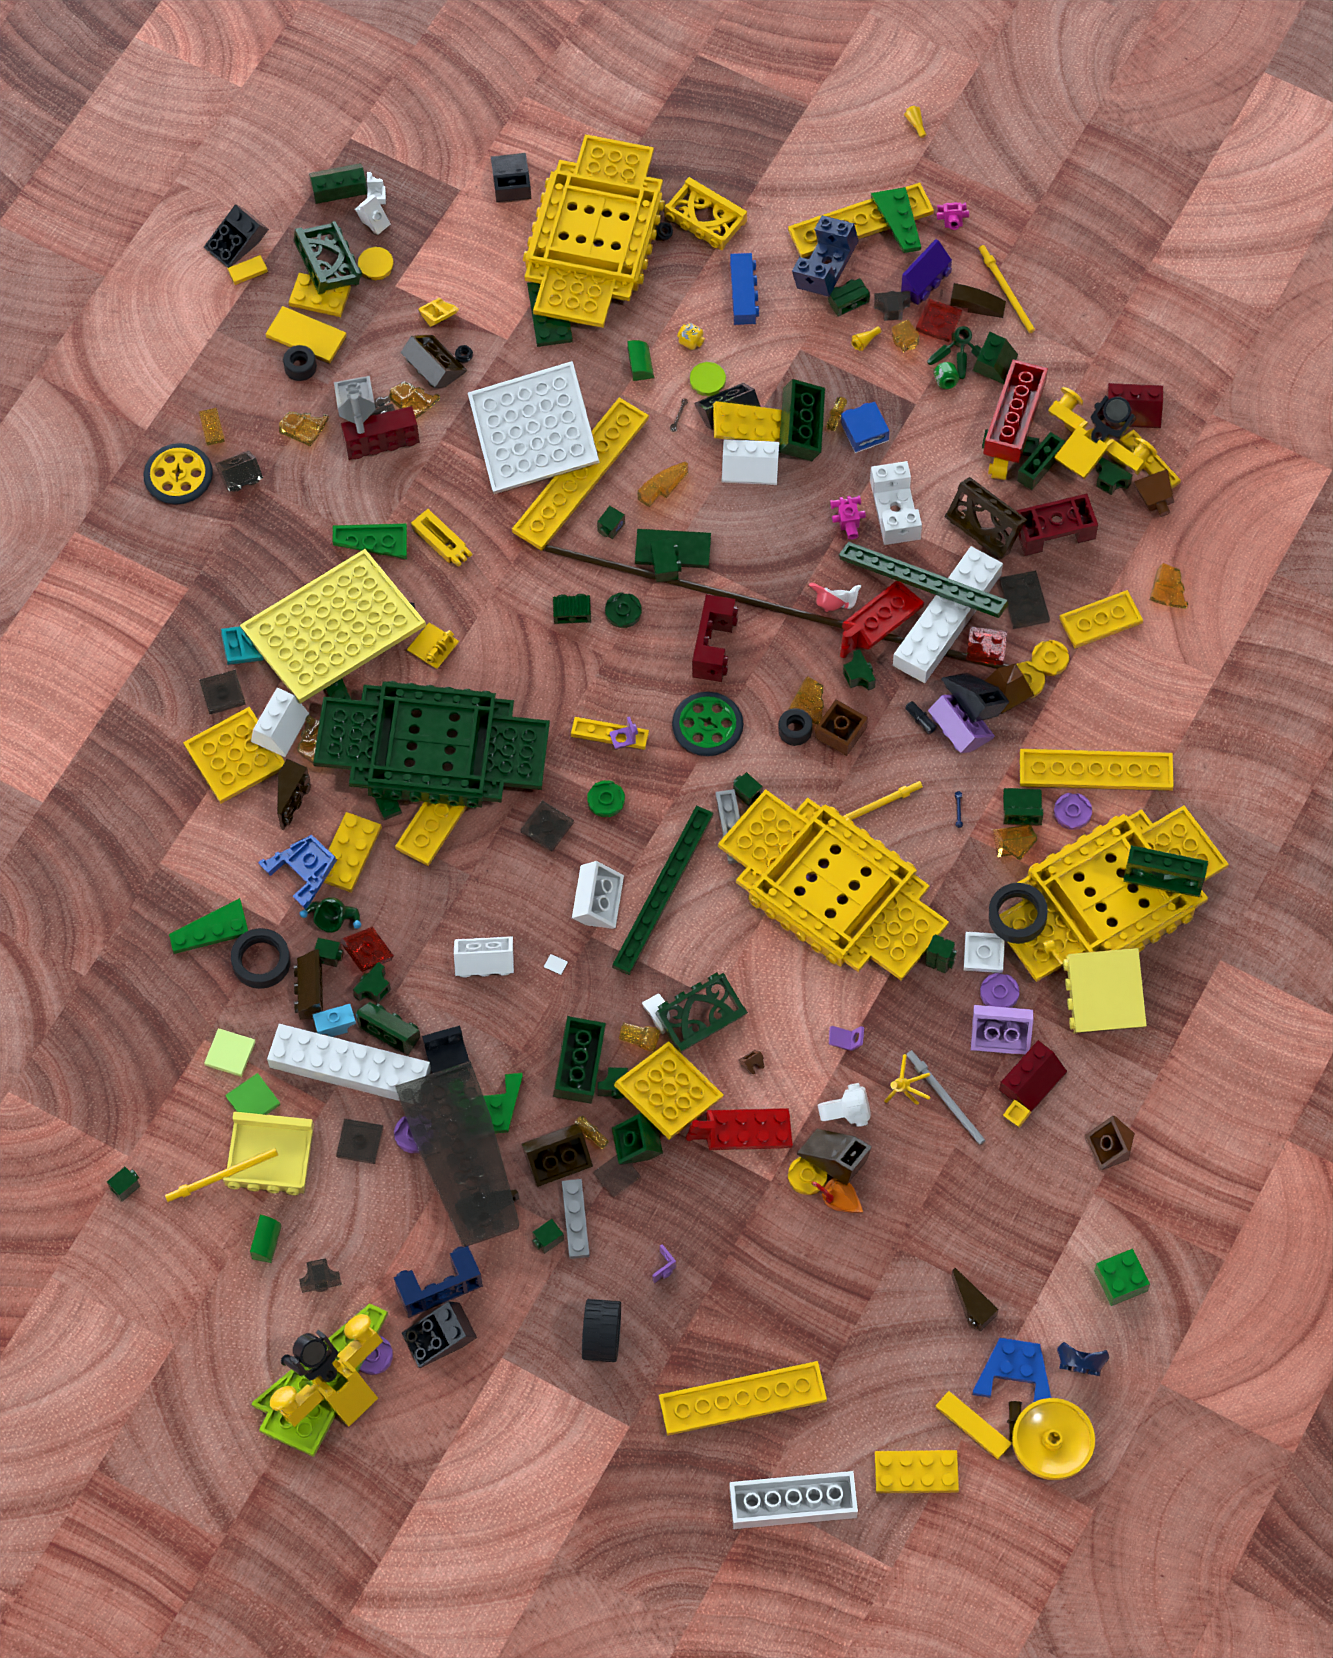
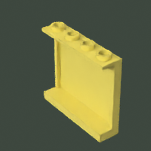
(1105, 990)
(260, 1133)

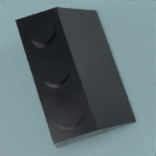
(738, 394)

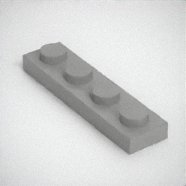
(728, 813)
(575, 1219)

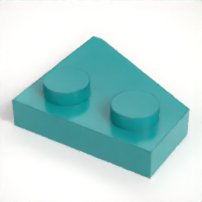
(238, 647)

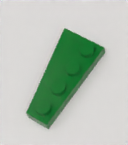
(897, 212)
(375, 538)
(213, 928)

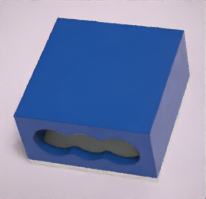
(864, 427)

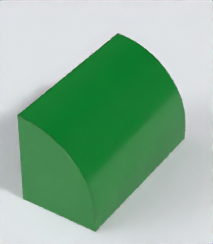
(640, 360)
(265, 1239)

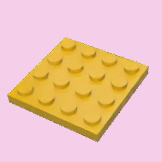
(230, 758)
(668, 1090)

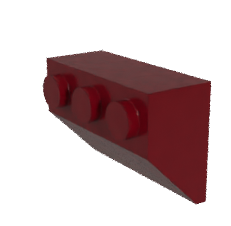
(1144, 400)
(1033, 1076)

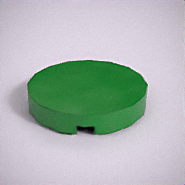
(606, 798)

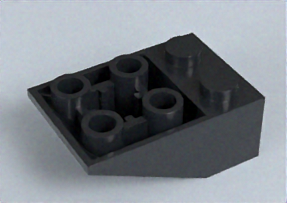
(511, 177)
(235, 236)
(976, 696)
(439, 1334)

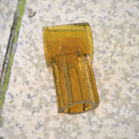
(644, 1037)

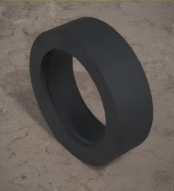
(1018, 935)
(253, 937)

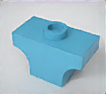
(334, 1021)

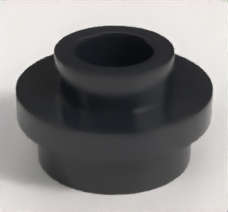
(667, 228)
(463, 349)

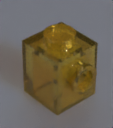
(905, 336)

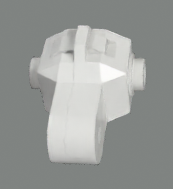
(852, 1106)

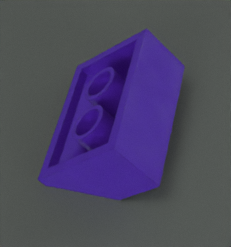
(926, 272)

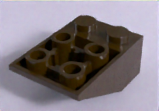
(292, 785)
(836, 1154)

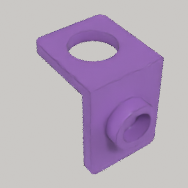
(630, 732)
(845, 1039)
(665, 1271)

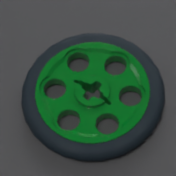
(707, 700)

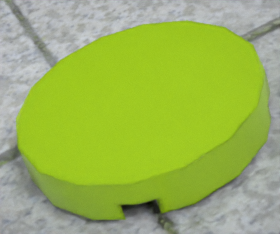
(707, 378)

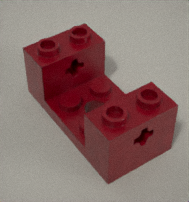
(1076, 518)
(718, 615)

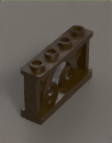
(998, 509)

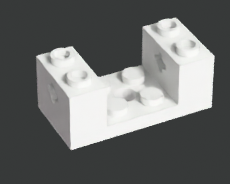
(892, 487)

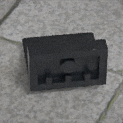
(445, 1049)

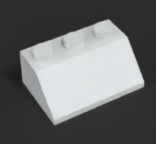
(750, 462)
(280, 723)
(597, 895)
(483, 956)

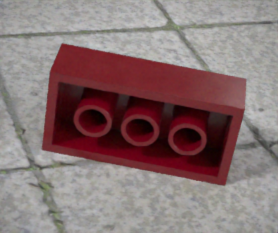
(382, 433)

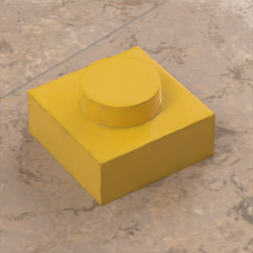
(1017, 1113)

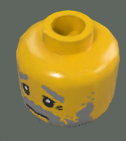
(691, 336)

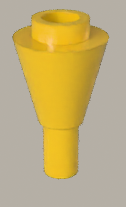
(914, 116)
(861, 340)

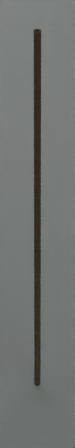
(739, 598)

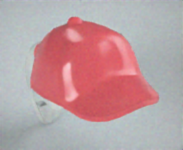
(835, 599)

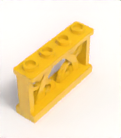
(706, 229)

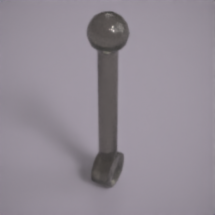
(673, 427)

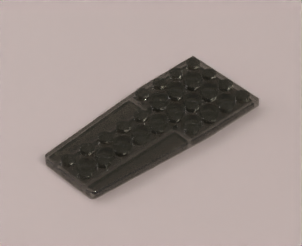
(460, 1151)

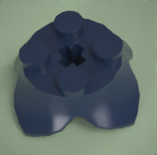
(1081, 1361)

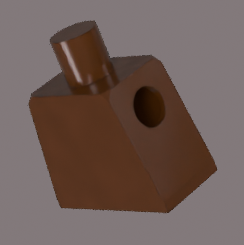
(1156, 492)

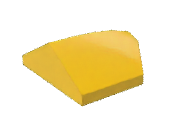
(437, 311)

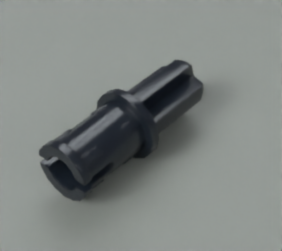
(921, 717)

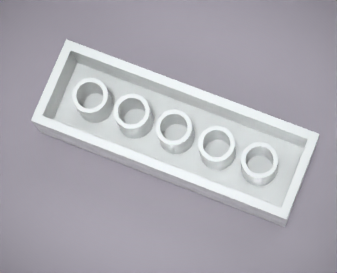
(793, 1500)

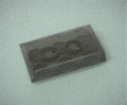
(1024, 599)

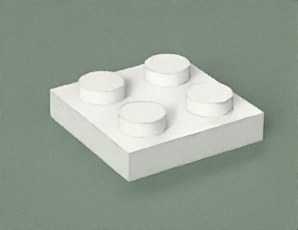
(983, 952)

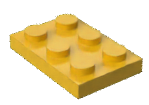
(306, 297)

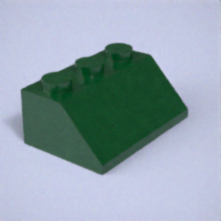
(338, 183)
(388, 1027)

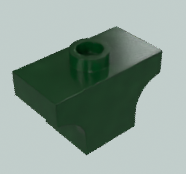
(1112, 476)
(859, 672)
(372, 985)
(607, 1087)

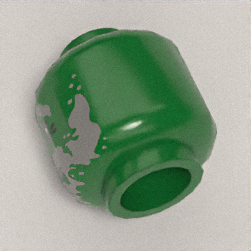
(946, 375)

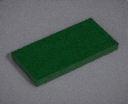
(692, 546)

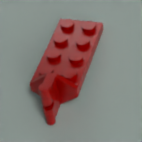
(879, 618)
(744, 1129)

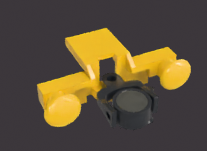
(1084, 449)
(312, 1352)

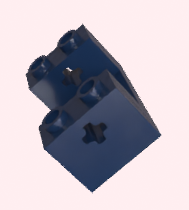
(835, 243)
(466, 1280)

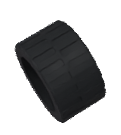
(601, 1330)

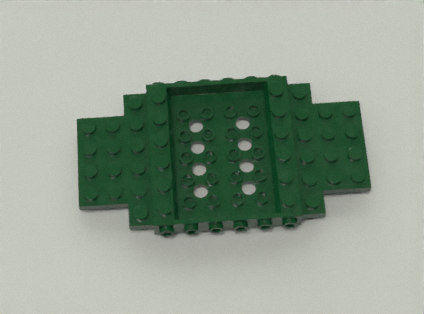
(489, 747)

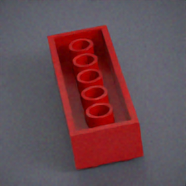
(1015, 411)

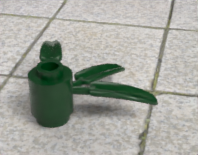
(942, 352)

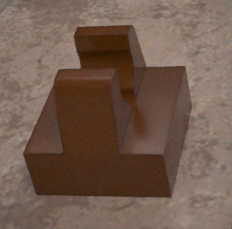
(750, 1059)

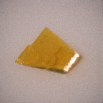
(407, 395)
(302, 426)
(1168, 587)
(809, 699)
(309, 738)

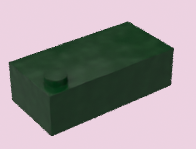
(802, 420)
(579, 1059)

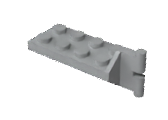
(355, 400)

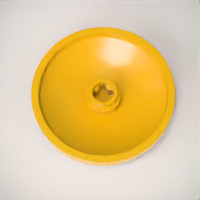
(1053, 1439)

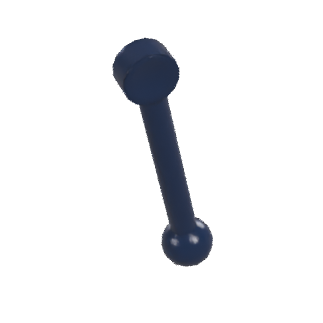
(958, 795)

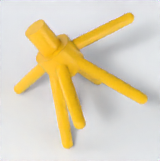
(903, 1085)

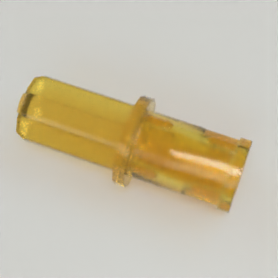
(835, 413)
(592, 1132)

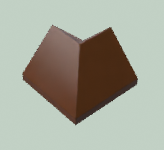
(1012, 684)
(1110, 1142)

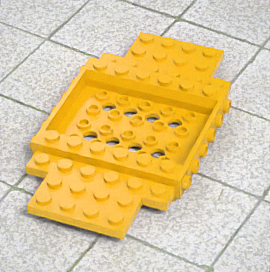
(577, 276)
(1072, 915)
(878, 921)

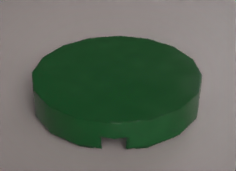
(623, 610)

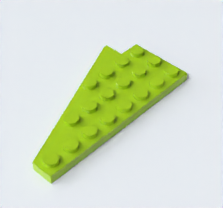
(312, 1429)

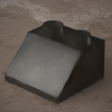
(239, 471)

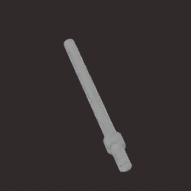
(922, 1068)

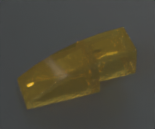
(662, 483)

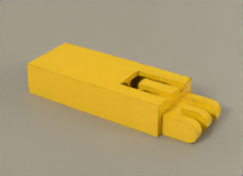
(437, 535)

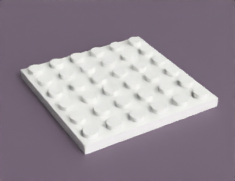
(533, 427)

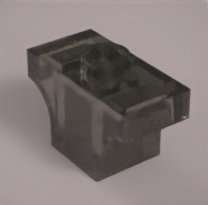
(892, 304)
(319, 1277)

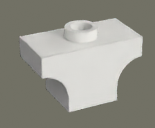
(373, 215)

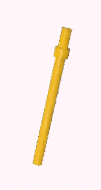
(990, 262)
(902, 792)
(185, 1190)

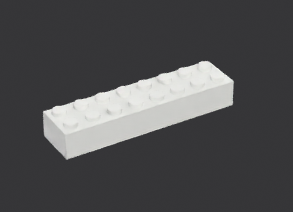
(944, 618)
(343, 1062)

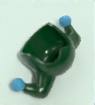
(331, 913)

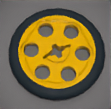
(176, 494)

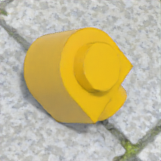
(998, 469)

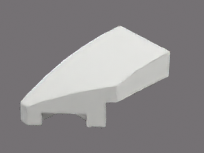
(376, 188)
(651, 1007)

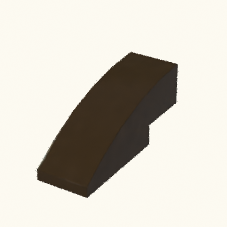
(977, 301)

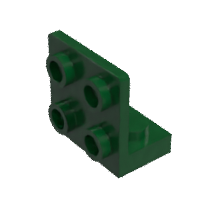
(1022, 806)

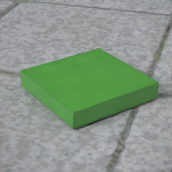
(253, 1097)

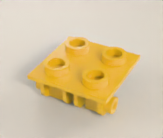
(433, 645)

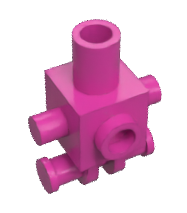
(952, 214)
(848, 515)

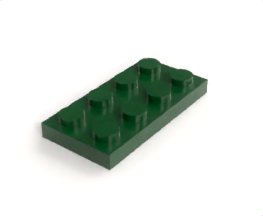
(547, 329)

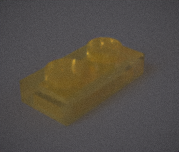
(211, 426)

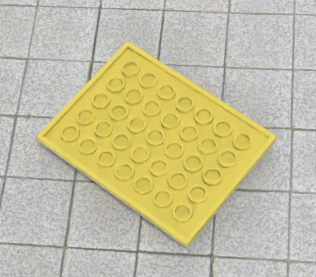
(332, 625)

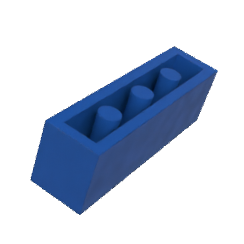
(743, 288)

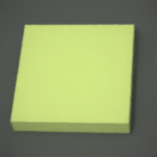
(229, 1052)

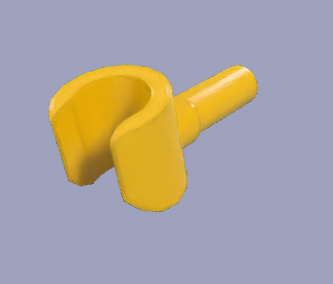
(1049, 946)

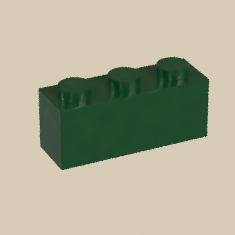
(1040, 461)

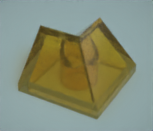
(1014, 840)

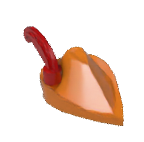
(840, 1196)

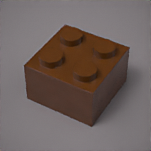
(841, 727)

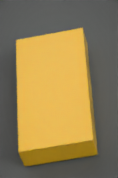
(247, 270)

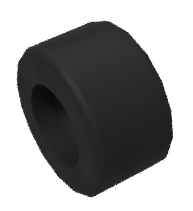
(297, 353)
(795, 737)

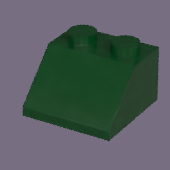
(995, 358)
(636, 1140)

